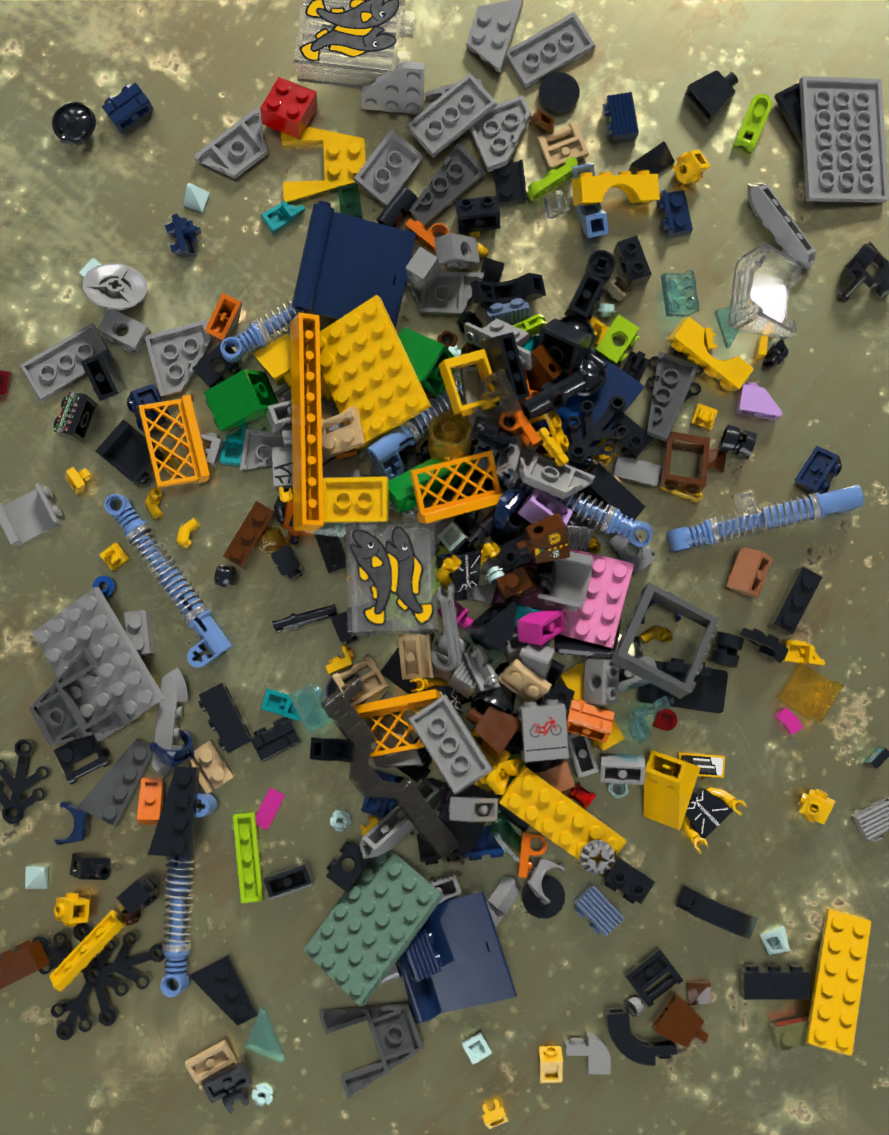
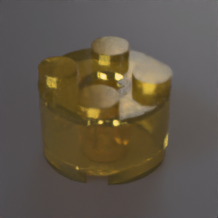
(449, 437)

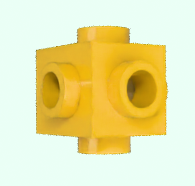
(690, 167)
(814, 813)
(71, 909)

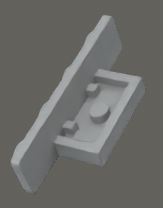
(498, 327)

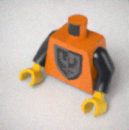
(284, 514)

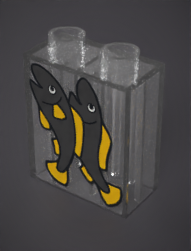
(351, 40)
(391, 578)

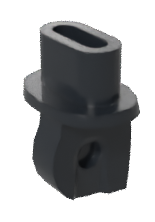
(775, 354)
(546, 576)

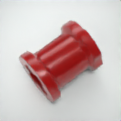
(581, 795)

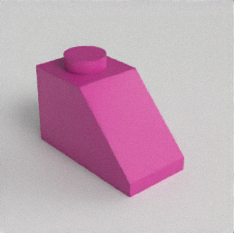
(540, 626)

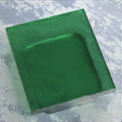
(506, 836)

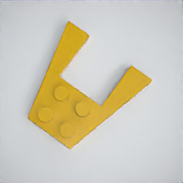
(342, 161)

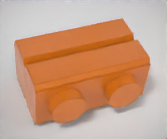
(589, 720)

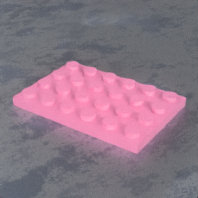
(603, 602)

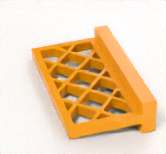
(191, 435)
(464, 504)
(395, 705)

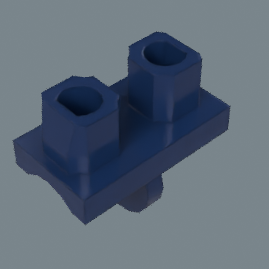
(185, 233)

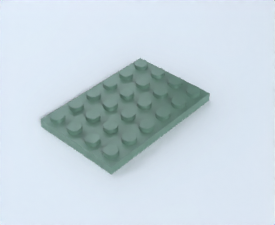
(373, 925)

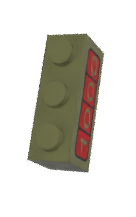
(789, 1032)

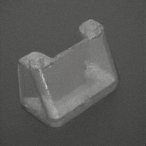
(761, 292)

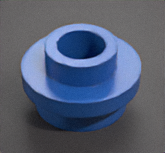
(109, 582)

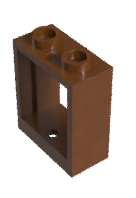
(688, 443)

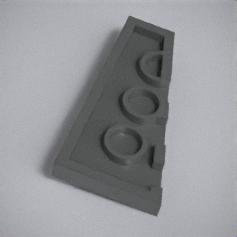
(447, 185)
(670, 390)
(115, 790)

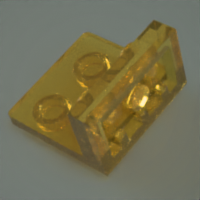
(810, 693)

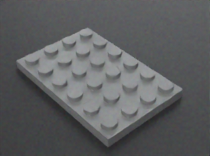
(843, 139)
(121, 671)

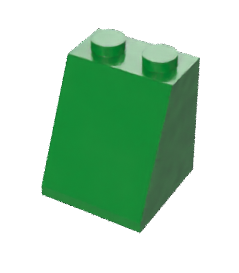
(425, 357)
(240, 399)

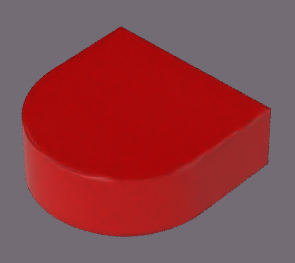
(665, 720)

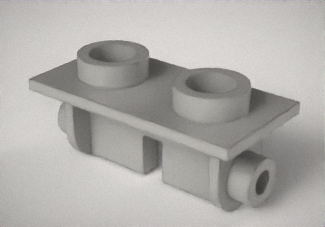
(481, 669)

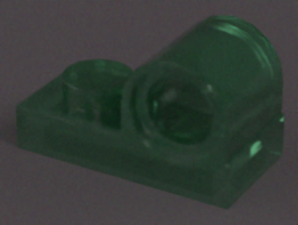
(350, 200)

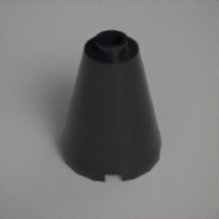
(499, 698)

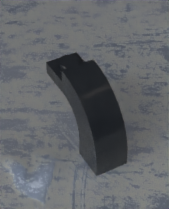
(525, 287)
(716, 913)
(638, 1051)

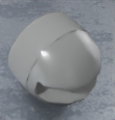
(635, 1006)

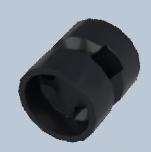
(601, 264)
(738, 442)
(728, 642)

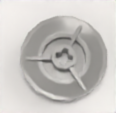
(114, 286)

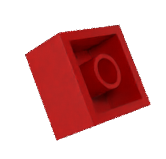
(288, 107)

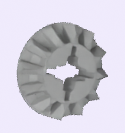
(591, 850)

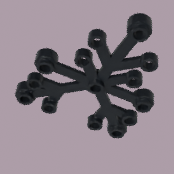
(120, 965)

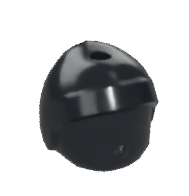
(225, 575)

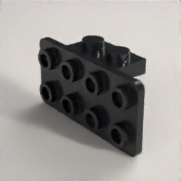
(567, 646)
(706, 696)
(464, 831)

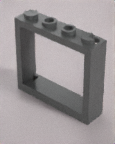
(649, 673)

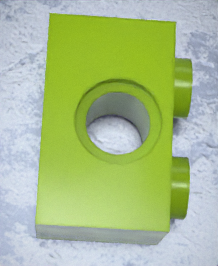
(620, 329)

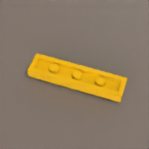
(86, 950)

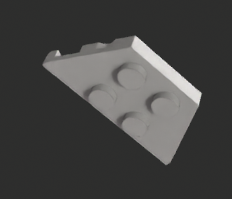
(494, 30)
(236, 147)
(448, 293)
(545, 475)
(400, 759)

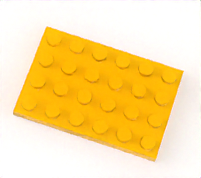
(370, 370)

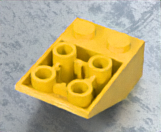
(668, 788)

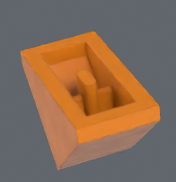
(224, 317)

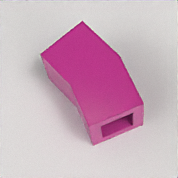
(789, 721)

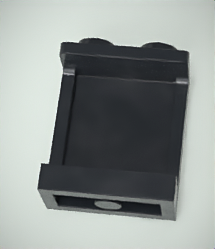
(129, 453)

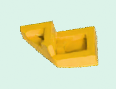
(761, 347)
(801, 653)
(499, 777)

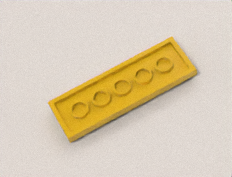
(556, 815)
(838, 982)

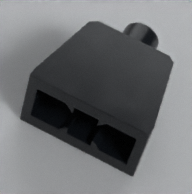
(712, 93)

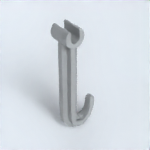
(451, 631)

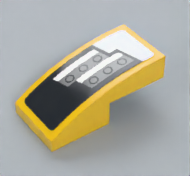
(710, 764)

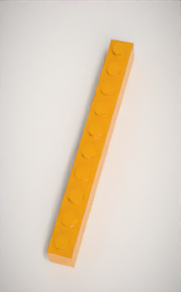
(306, 423)

